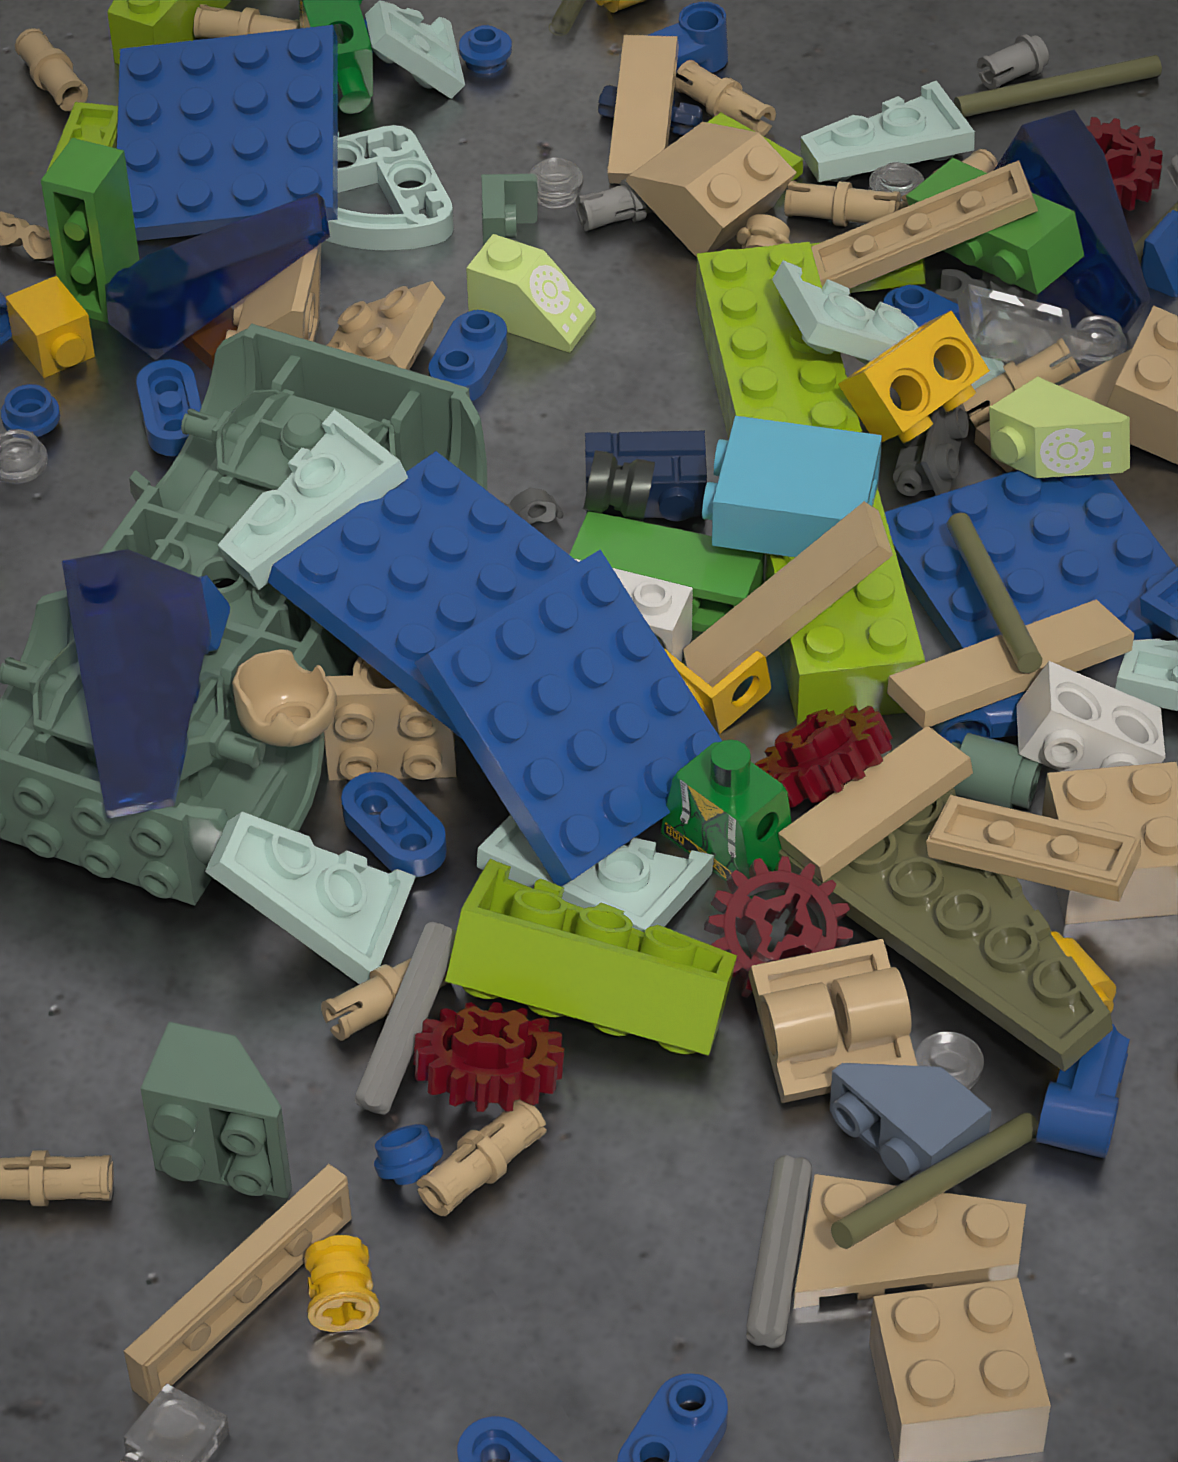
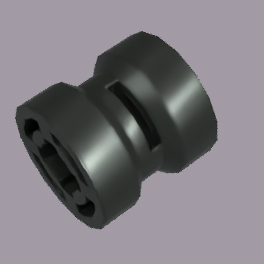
(620, 486)

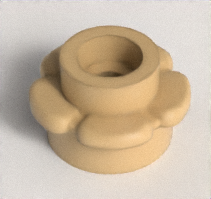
(763, 231)

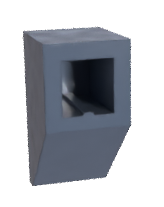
(907, 1113)

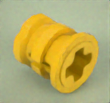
(340, 1284)

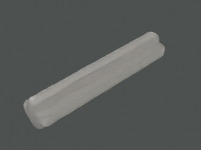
(406, 1019)
(779, 1252)

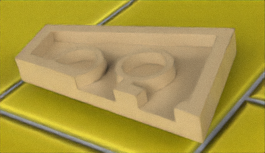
(936, 1245)

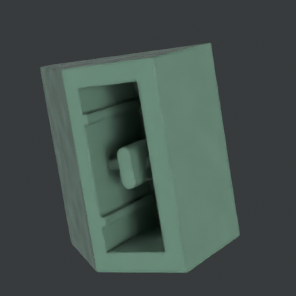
(214, 1114)

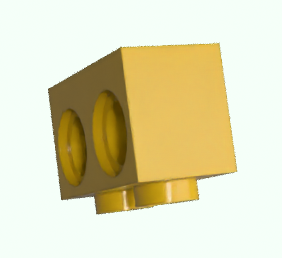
(912, 374)

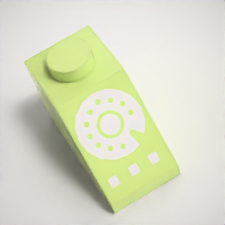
(528, 293)
(1058, 433)

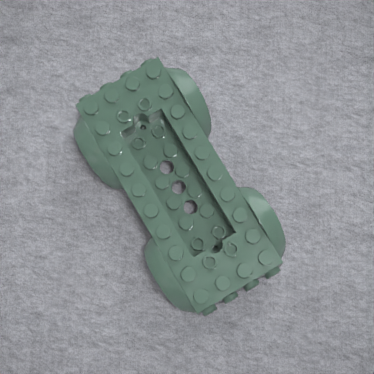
(257, 413)

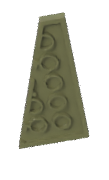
(973, 938)

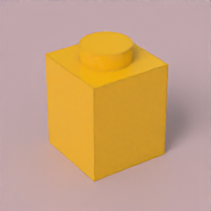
(50, 326)

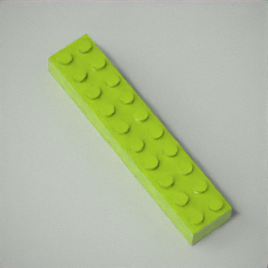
(773, 375)

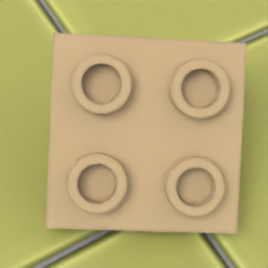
(390, 327)
(384, 731)
(829, 1013)

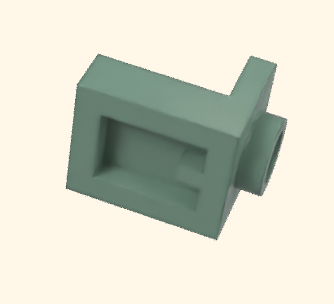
(508, 202)

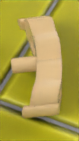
(18, 232)

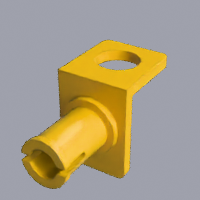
(717, 701)

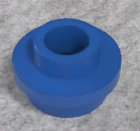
(485, 49)
(30, 409)
(407, 1154)

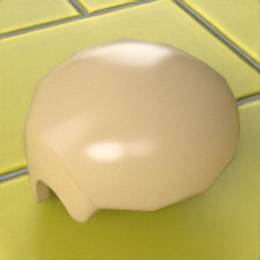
(282, 700)

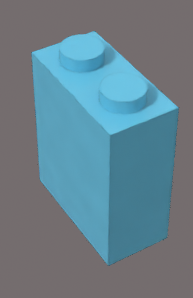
(787, 484)

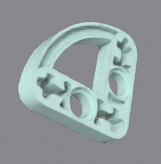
(393, 159)

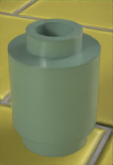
(998, 774)

